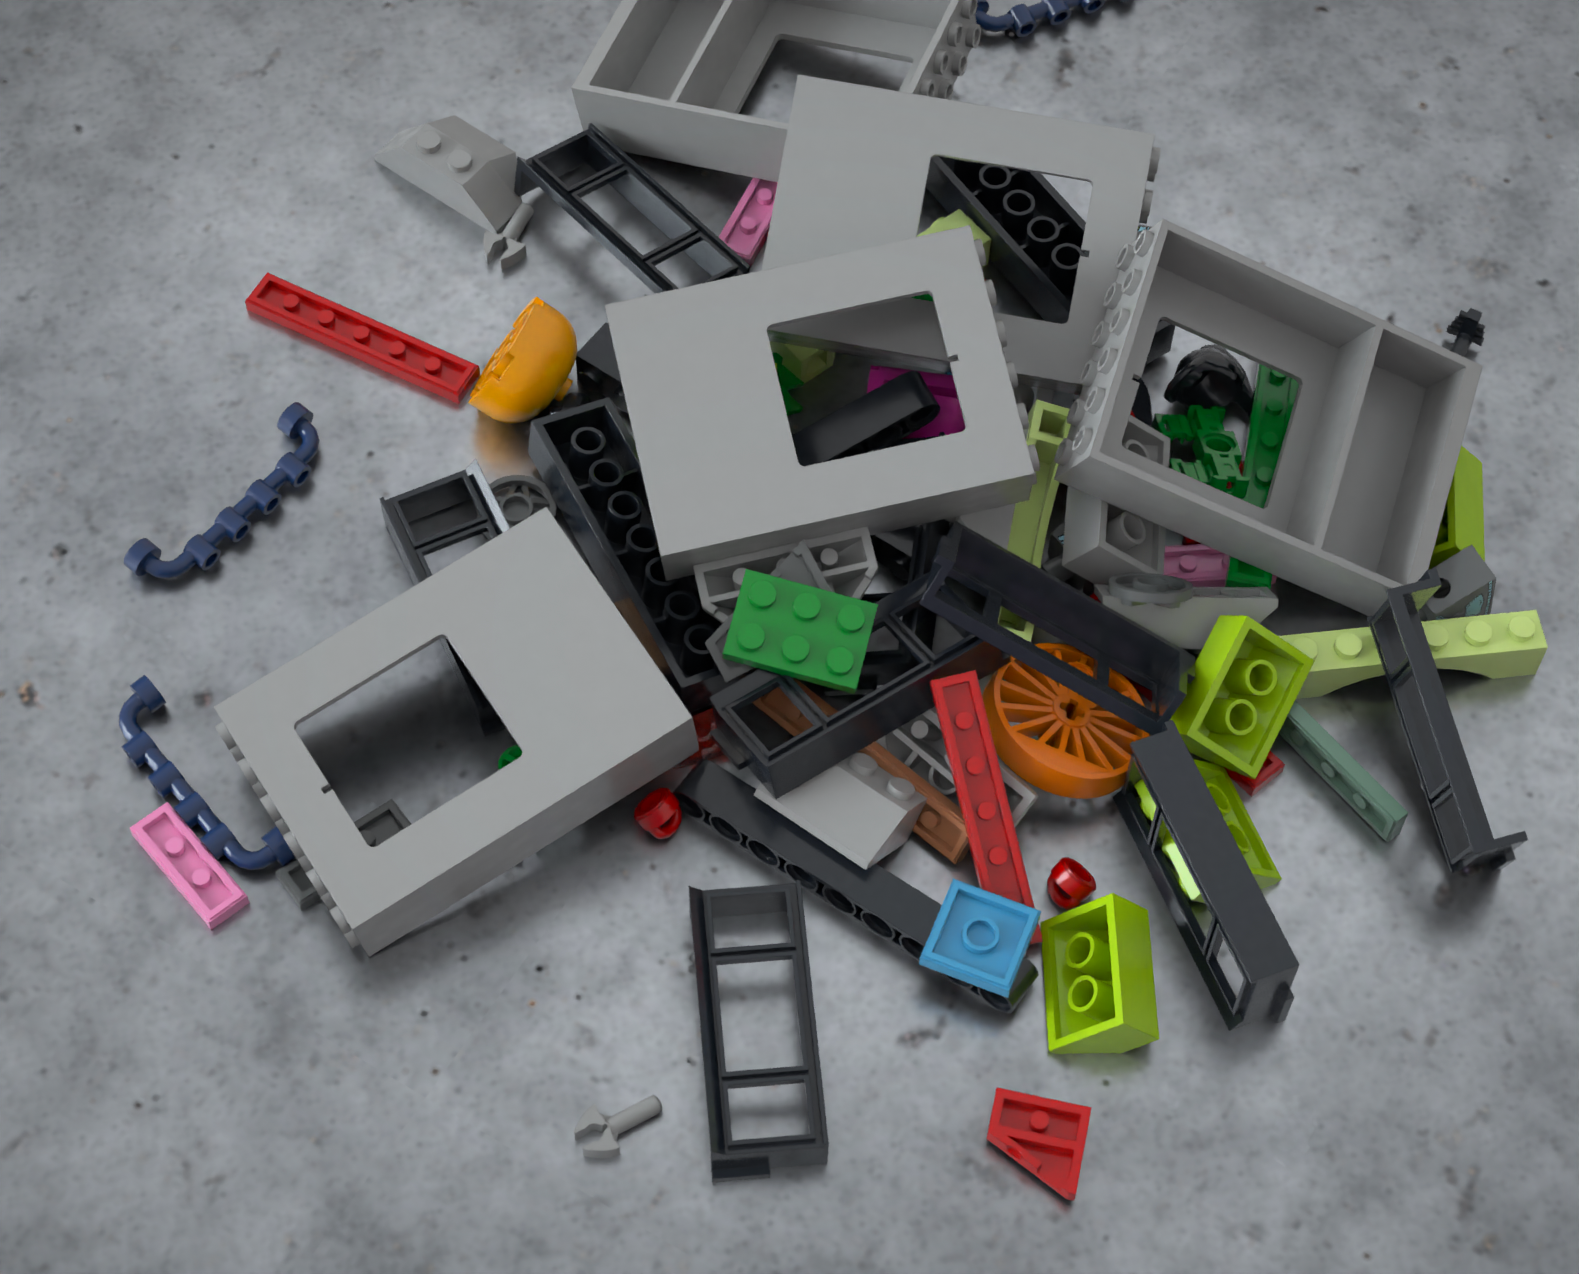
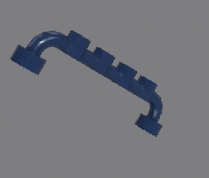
(1023, 18)
(232, 522)
(192, 806)

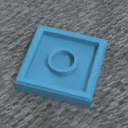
(980, 938)

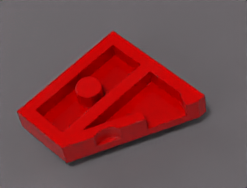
(1041, 1136)

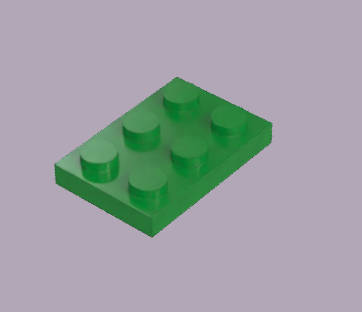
(800, 631)

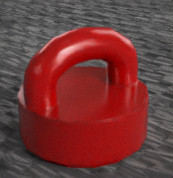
(656, 810)
(1073, 880)

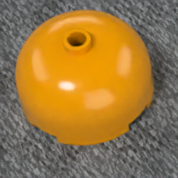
(528, 366)

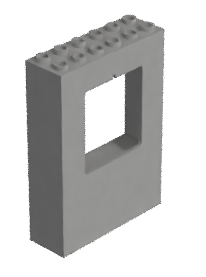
(679, 70)
(859, 181)
(718, 428)
(1363, 446)
(556, 671)

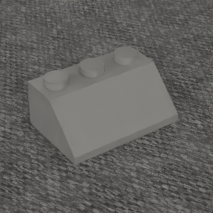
(853, 808)

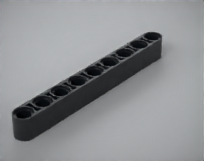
(867, 896)

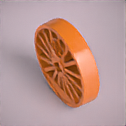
(1063, 724)

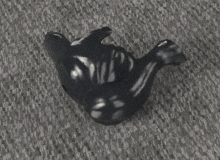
(1210, 379)

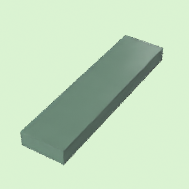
(1343, 773)

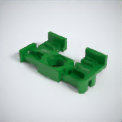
(1214, 448)

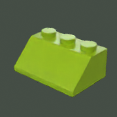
(1463, 513)
(1240, 694)
(1237, 822)
(1099, 978)

